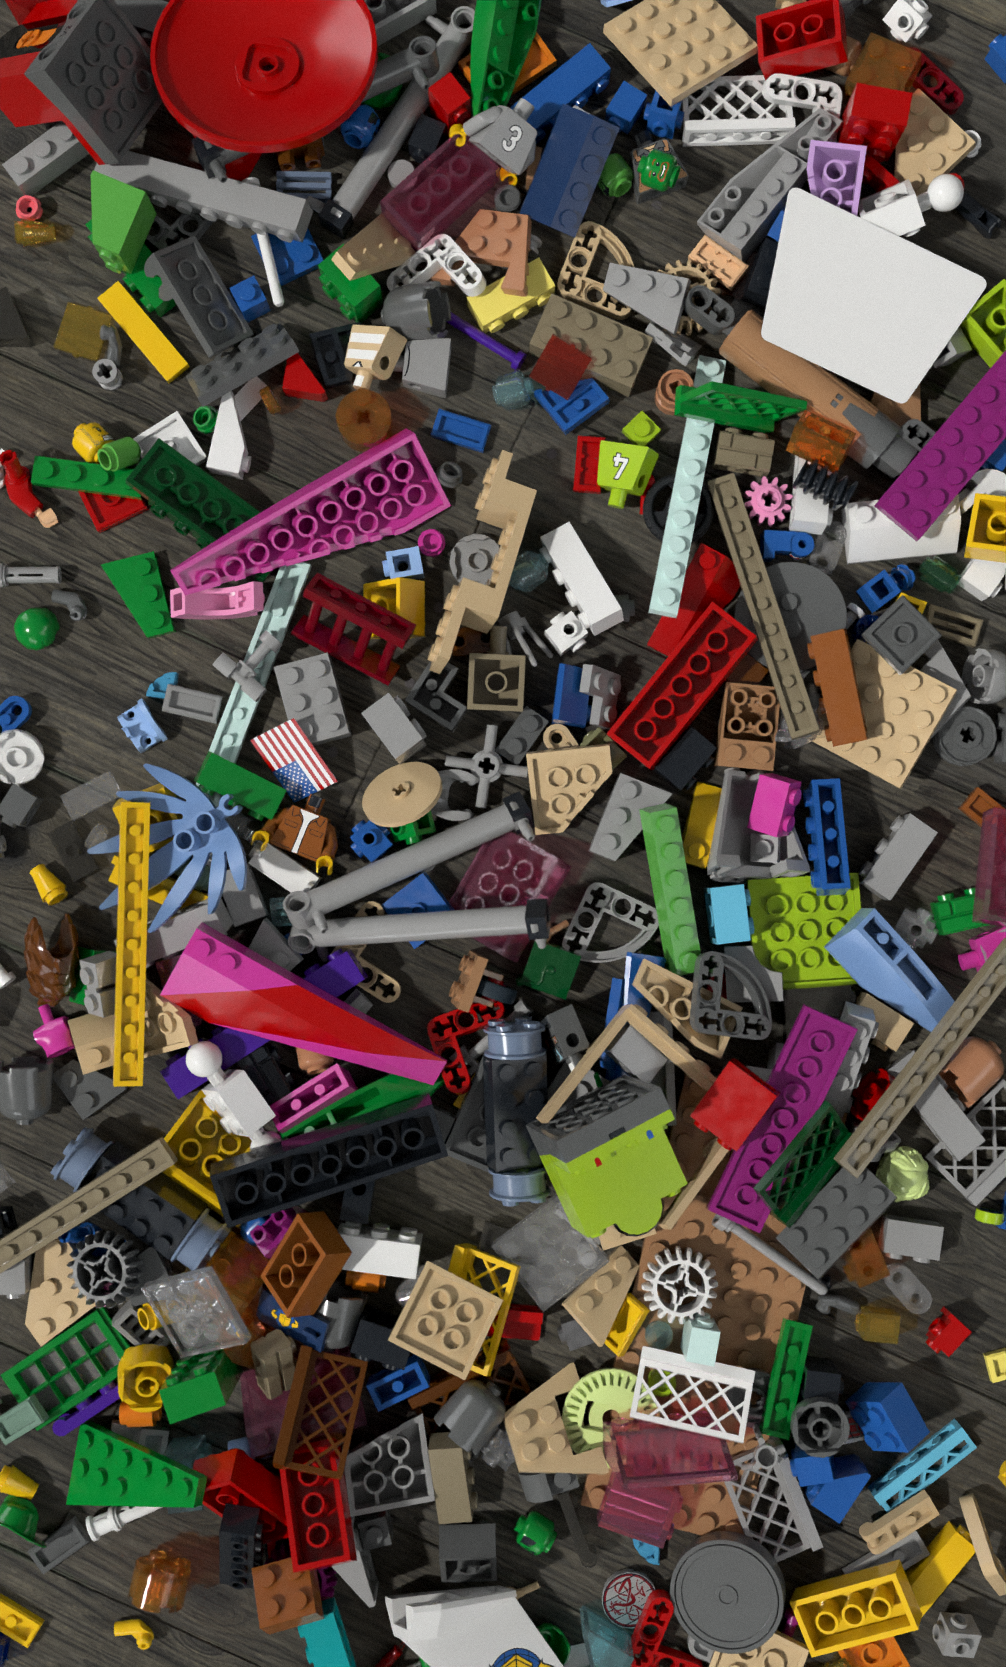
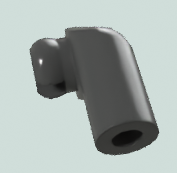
(837, 1301)

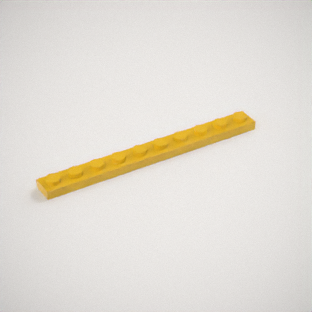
(131, 944)

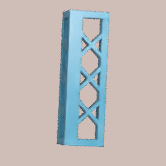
(919, 1462)

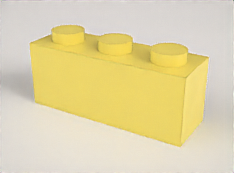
(495, 308)

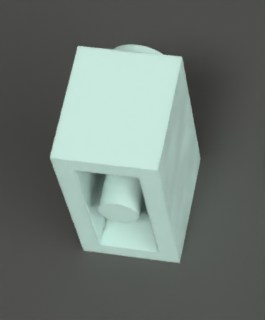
(700, 1339)

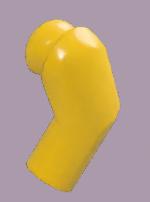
(136, 1628)

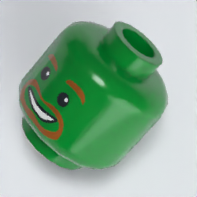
(659, 170)

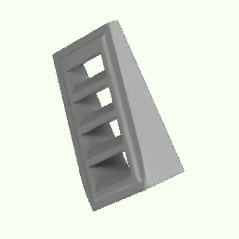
(124, 1328)

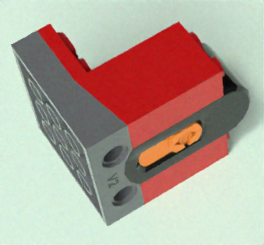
(80, 68)

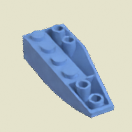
(889, 968)

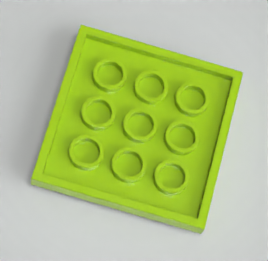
(796, 926)

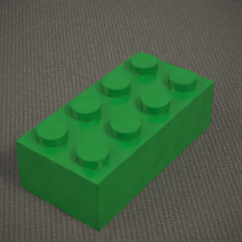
(199, 1384)

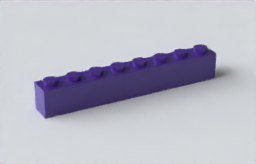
(334, 978)

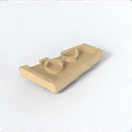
(601, 1295)

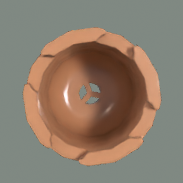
(973, 1069)

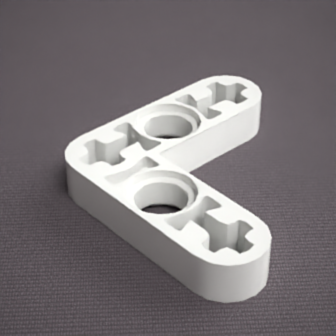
(783, 82)
(442, 259)

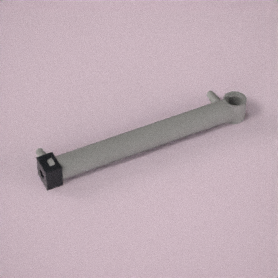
(339, 213)
(311, 906)
(499, 921)

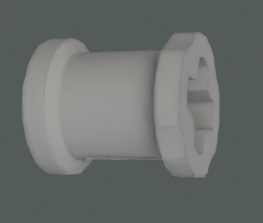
(99, 370)

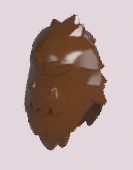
(53, 970)

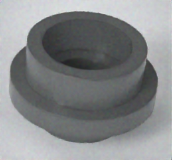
(449, 474)

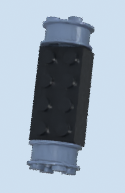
(512, 1099)
(155, 1212)

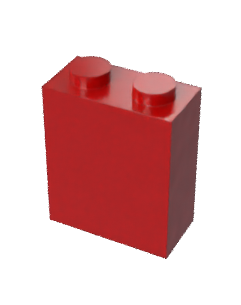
(734, 1105)

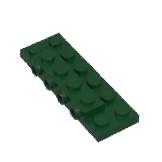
(189, 496)

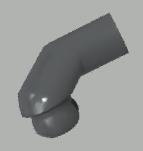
(115, 344)
(73, 602)

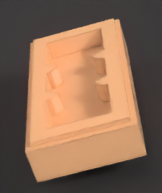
(722, 263)

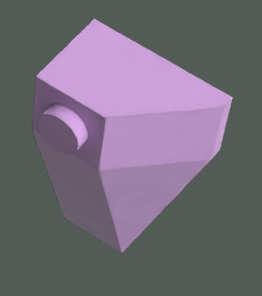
(836, 173)

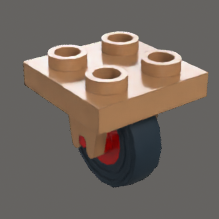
(472, 982)

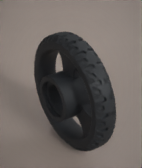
(656, 520)

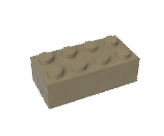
(614, 347)

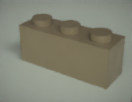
(451, 1480)

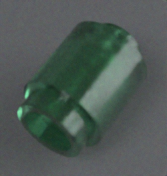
(939, 574)

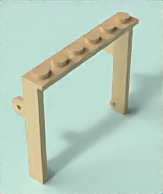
(678, 1054)

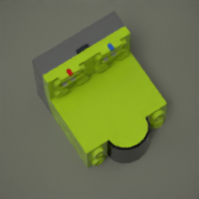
(611, 1157)

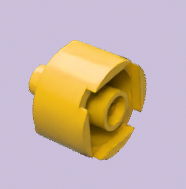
(142, 1375)

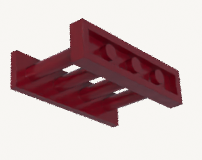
(361, 612)

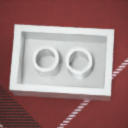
(382, 1249)

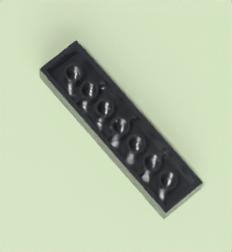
(327, 1160)

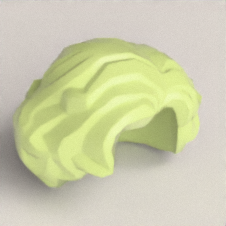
(904, 1173)

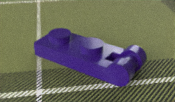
(86, 1409)

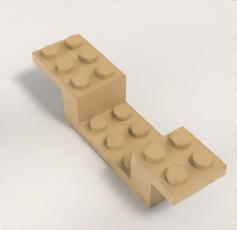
(473, 603)

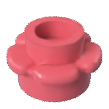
(29, 202)

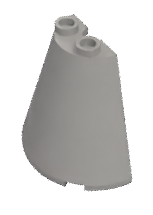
(732, 839)

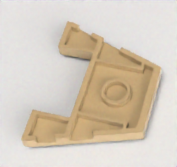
(540, 1435)

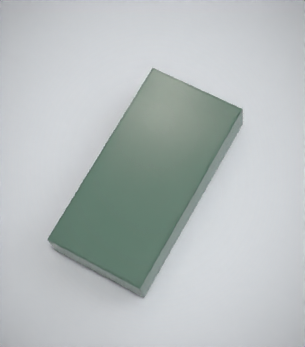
(21, 1419)

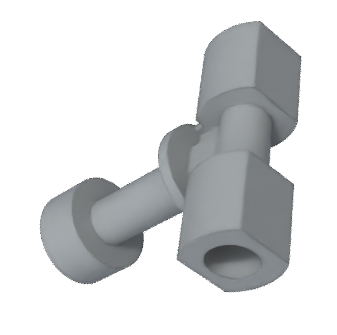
(243, 672)

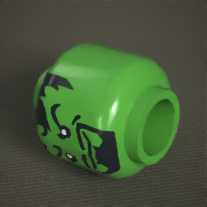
(615, 176)

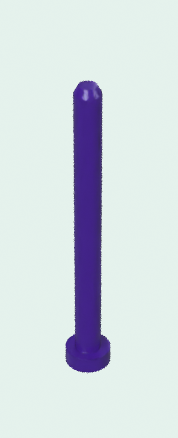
(515, 358)

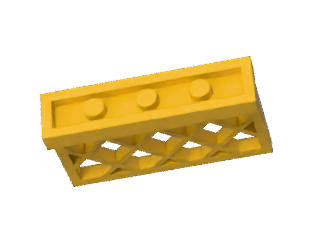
(462, 1266)

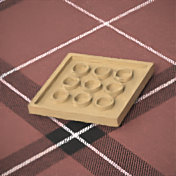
(680, 44)
(898, 716)

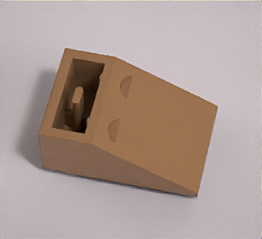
(747, 727)

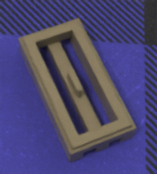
(957, 616)

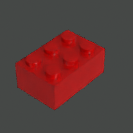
(802, 38)
(875, 119)

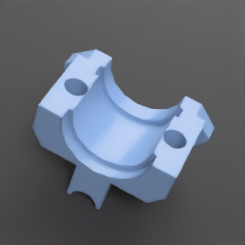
(141, 726)

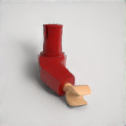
(20, 489)

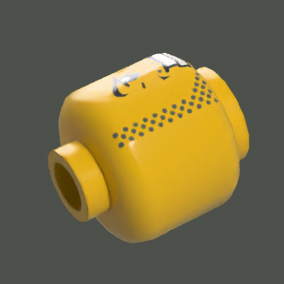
(89, 440)

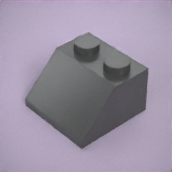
(467, 1552)

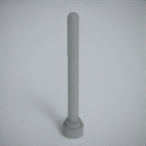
(723, 1223)

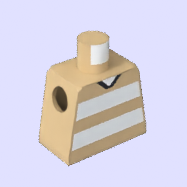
(373, 353)

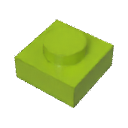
(641, 430)

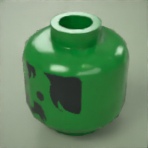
(535, 1532)

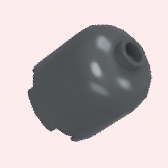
(417, 311)
(26, 1088)
(344, 1311)
(472, 1414)

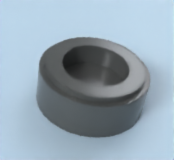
(507, 199)

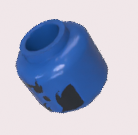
(360, 127)

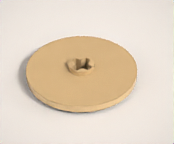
(402, 794)

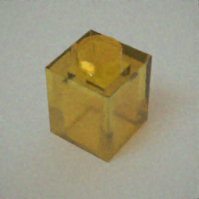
(878, 1324)

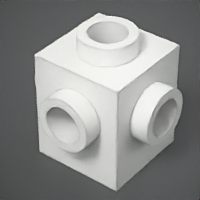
(908, 19)
(562, 641)

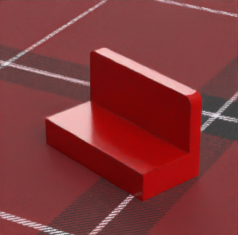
(522, 1322)

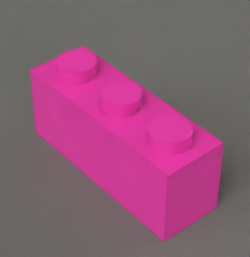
(312, 1097)

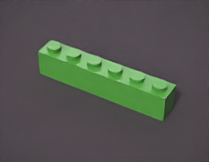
(671, 887)

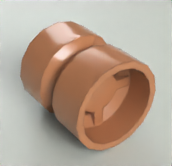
(666, 389)

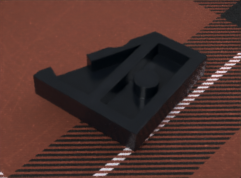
(330, 354)

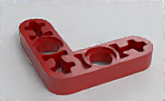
(450, 1040)
(653, 1649)

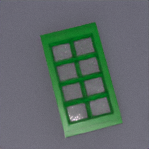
(69, 1365)

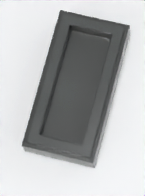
(60, 1545)

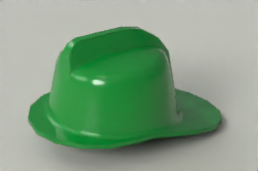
(21, 1518)

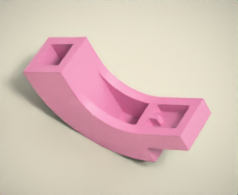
(218, 603)

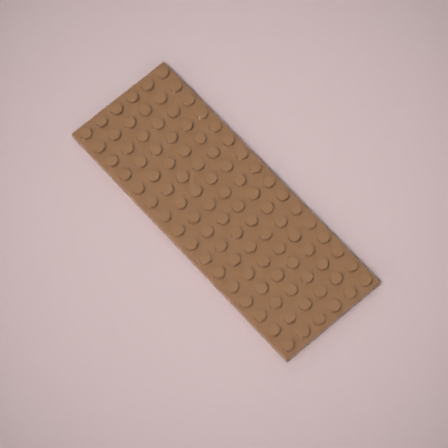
(748, 1311)

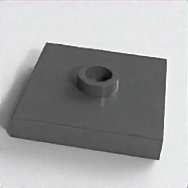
(901, 635)

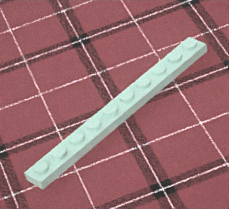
(684, 501)
(275, 620)

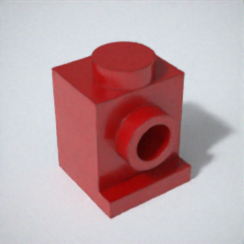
(946, 1333)

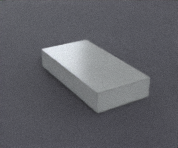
(191, 703)

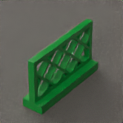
(735, 406)

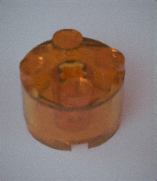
(360, 405)
(159, 1582)

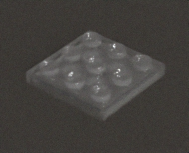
(550, 1253)
(196, 1312)

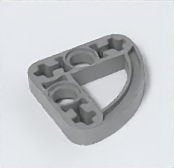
(608, 906)

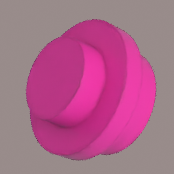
(431, 543)

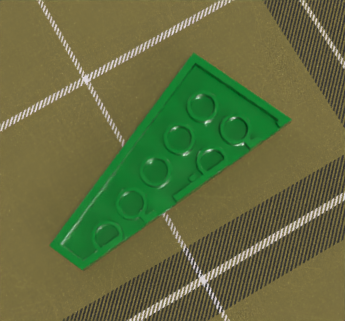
(124, 1473)

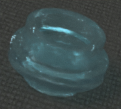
(658, 1334)

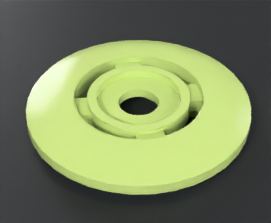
(609, 1391)

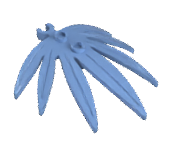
(197, 834)

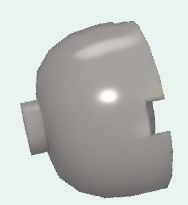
(985, 676)

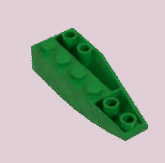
(499, 48)
(372, 1097)

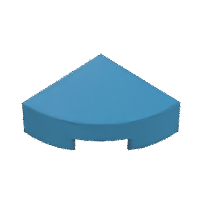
(158, 687)
(647, 1551)

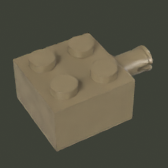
(496, 677)

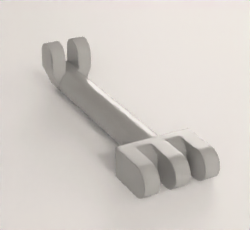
(470, 1056)

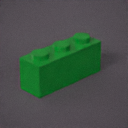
(247, 788)

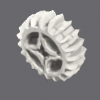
(690, 1289)

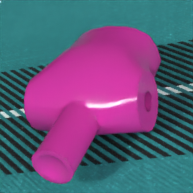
(54, 1034)

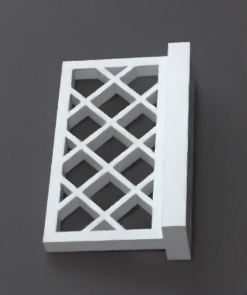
(737, 129)
(676, 1364)

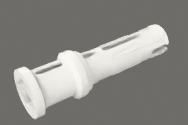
(114, 1519)

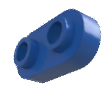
(8, 719)

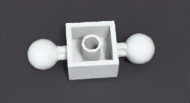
(900, 209)
(232, 1096)

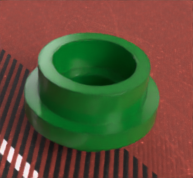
(205, 418)

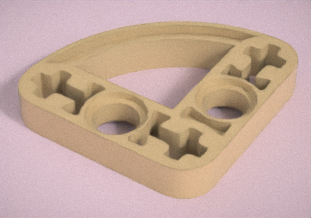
(584, 284)

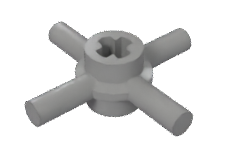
(495, 760)

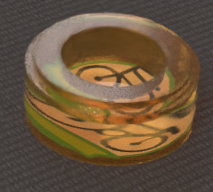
(270, 400)

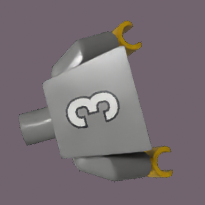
(502, 137)

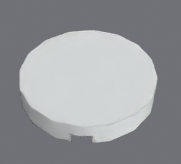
(20, 756)

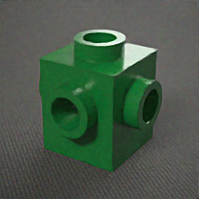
(414, 831)

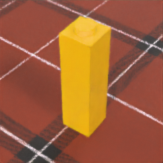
(947, 1557)

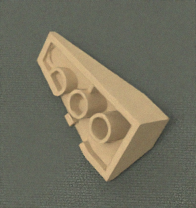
(673, 997)

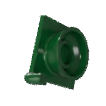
(550, 970)

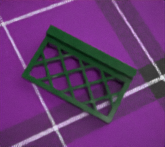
(808, 1178)

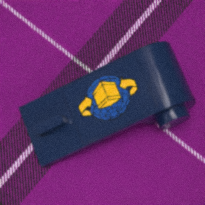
(300, 1328)

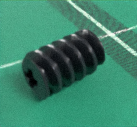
(825, 484)

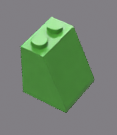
(119, 221)

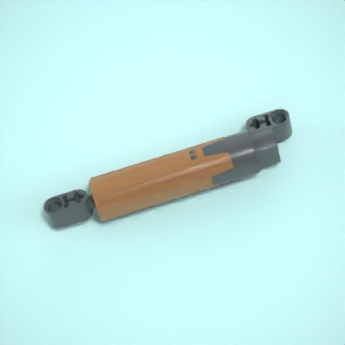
(785, 374)

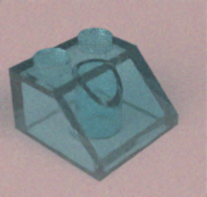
(604, 1641)

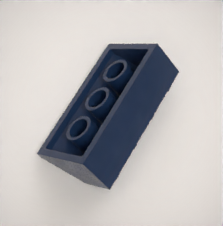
(569, 170)

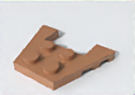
(496, 240)

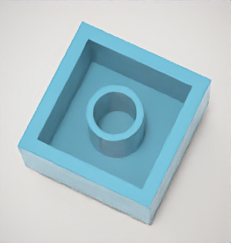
(728, 914)

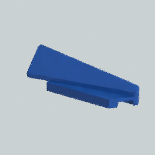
(623, 994)

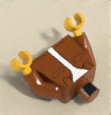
(302, 833)

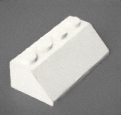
(876, 538)

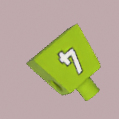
(624, 470)

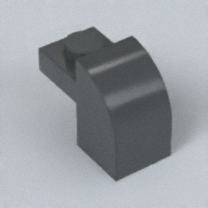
(542, 1486)

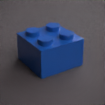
(887, 1417)

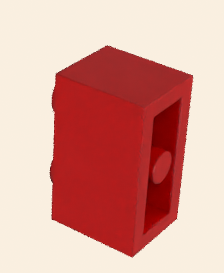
(449, 102)

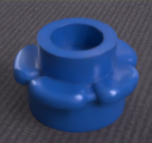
(909, 576)

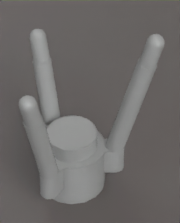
(516, 629)
(764, 1454)

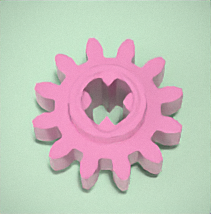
(777, 501)

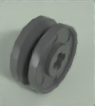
(979, 731)

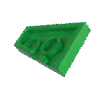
(143, 591)

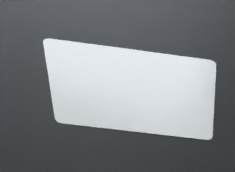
(862, 298)

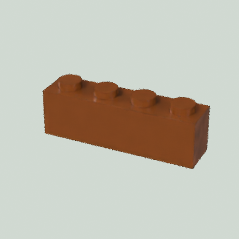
(839, 687)

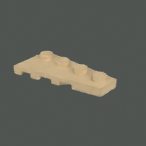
(373, 250)

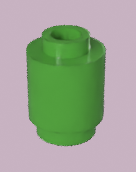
(119, 454)

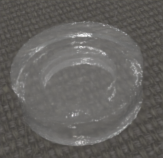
(96, 836)

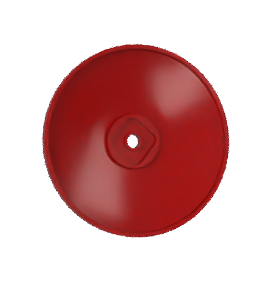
(212, 60)

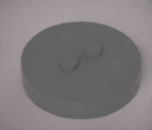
(808, 606)
(728, 1592)

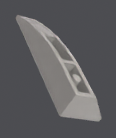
(757, 194)

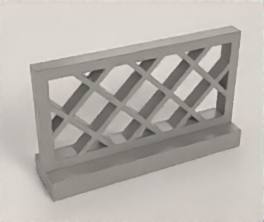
(994, 1172)
(793, 1501)

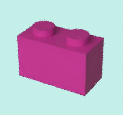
(774, 805)

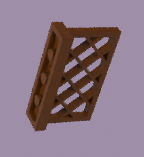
(445, 1382)
(296, 1406)

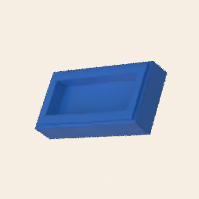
(460, 430)

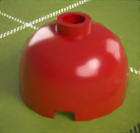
(869, 1091)

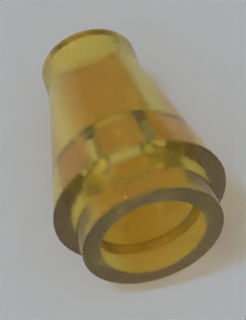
(33, 232)

